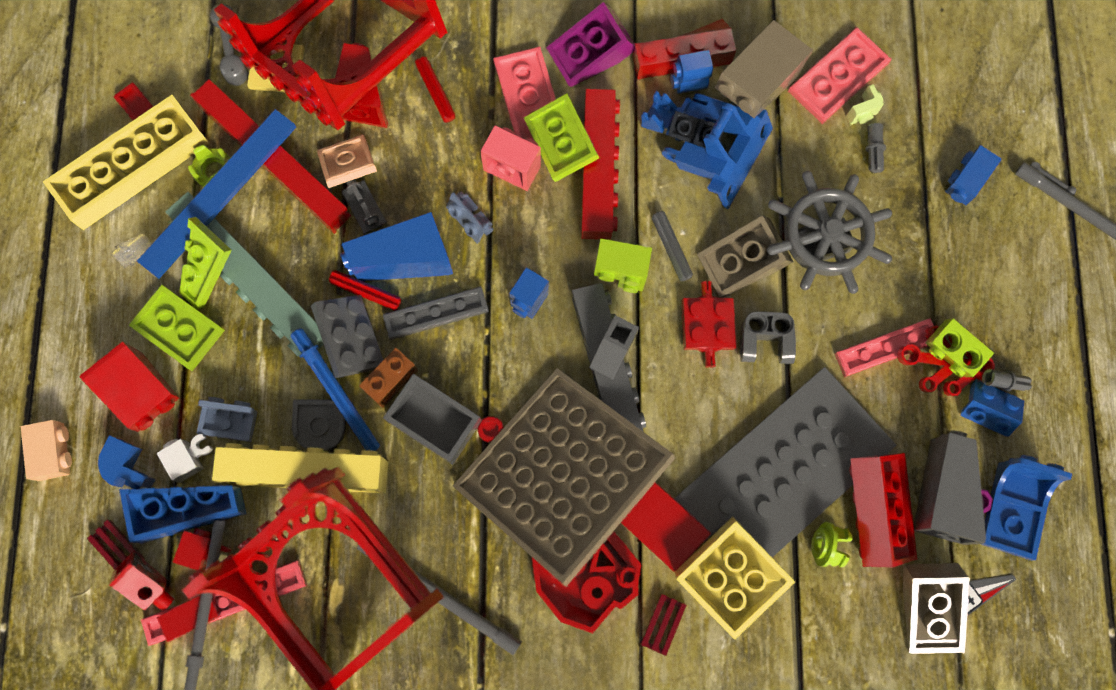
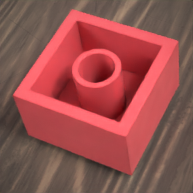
(511, 157)

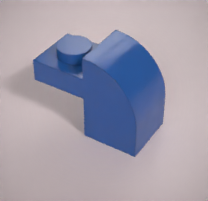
(117, 465)

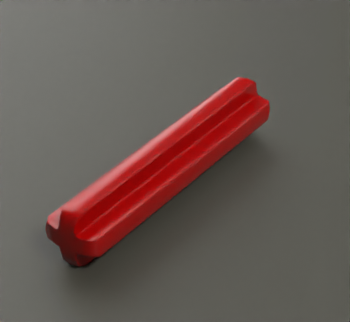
(435, 89)
(365, 290)

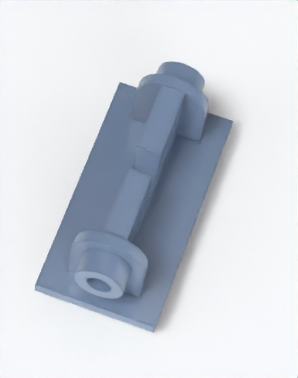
(462, 209)

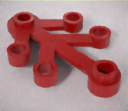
(916, 356)

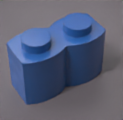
(692, 72)

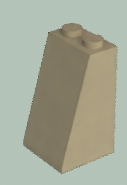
(764, 69)

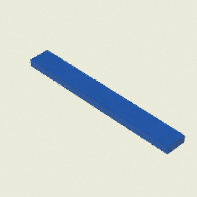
(218, 192)

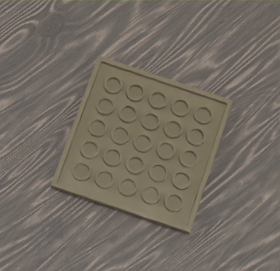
(563, 475)

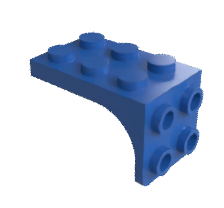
(1021, 504)

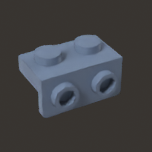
(227, 420)

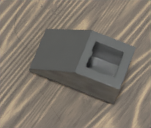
(614, 347)

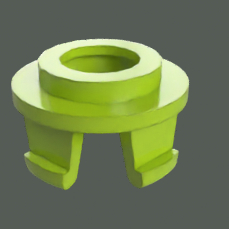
(203, 158)
(828, 553)

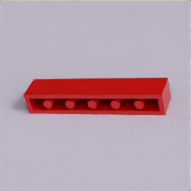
(600, 175)

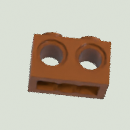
(389, 377)

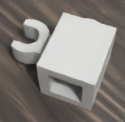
(182, 458)

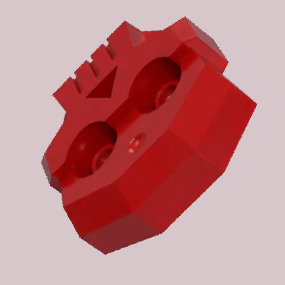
(575, 602)

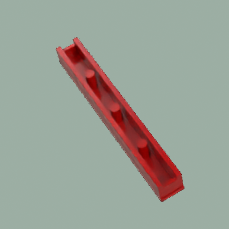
(279, 164)

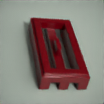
(101, 532)
(672, 602)

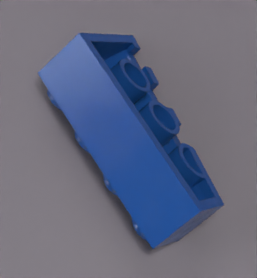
(169, 511)

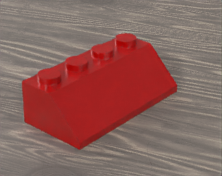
(883, 510)

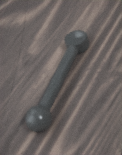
(1070, 189)

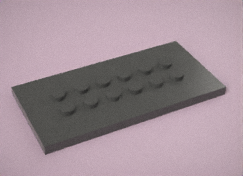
(788, 465)

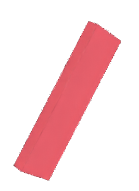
(882, 348)

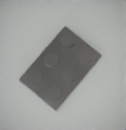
(347, 335)

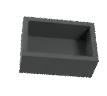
(432, 419)

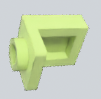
(868, 109)

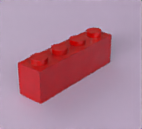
(658, 56)

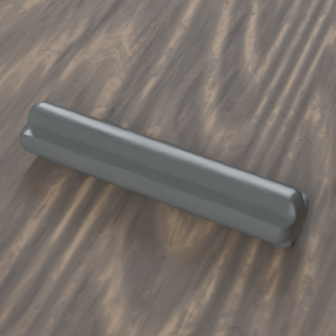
(672, 246)

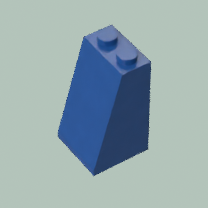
(398, 252)

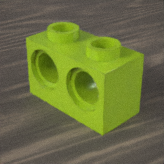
(962, 342)

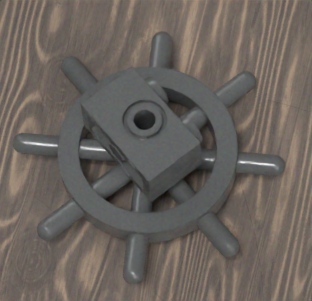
(830, 235)

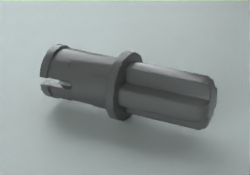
(876, 147)
(1006, 380)

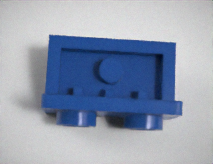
(993, 408)

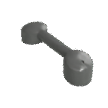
(231, 65)

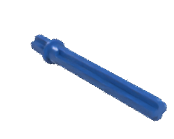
(333, 388)

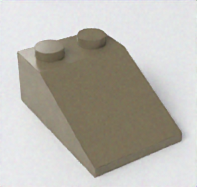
(743, 257)
(935, 607)

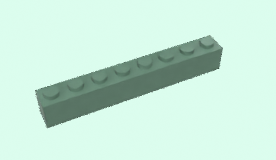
(258, 286)

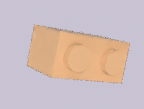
(45, 450)

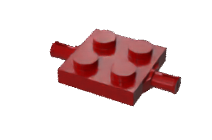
(708, 324)

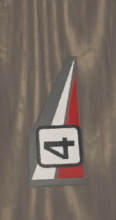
(983, 590)

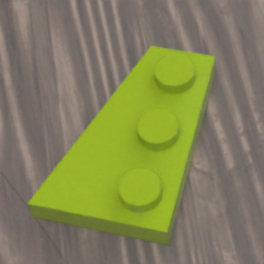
(204, 263)

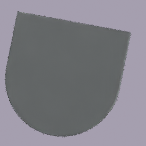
(317, 423)

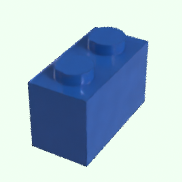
(528, 294)

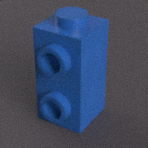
(973, 175)

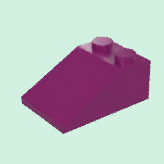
(591, 45)

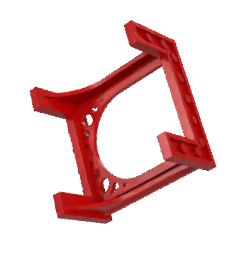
(301, 83)
(240, 582)

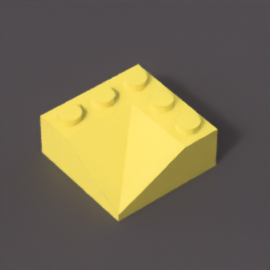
(733, 577)

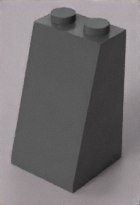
(951, 491)

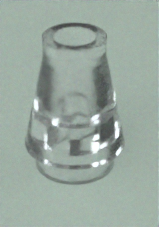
(131, 250)

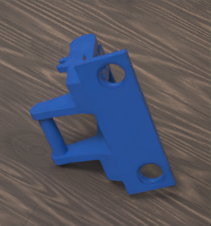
(713, 161)

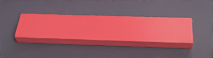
(287, 579)

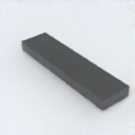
(435, 313)

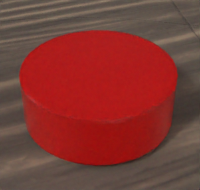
(489, 428)

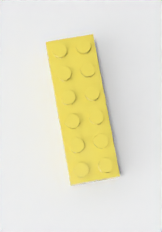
(125, 163)
(278, 469)

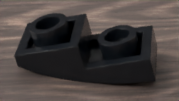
(689, 128)

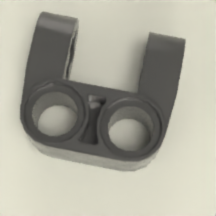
(768, 332)

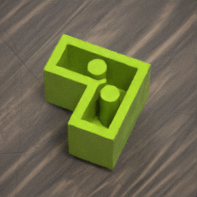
(624, 263)

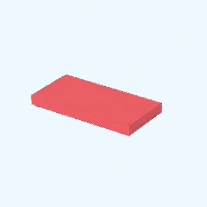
(839, 75)
(524, 86)

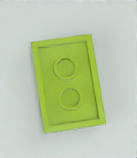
(561, 137)
(176, 328)

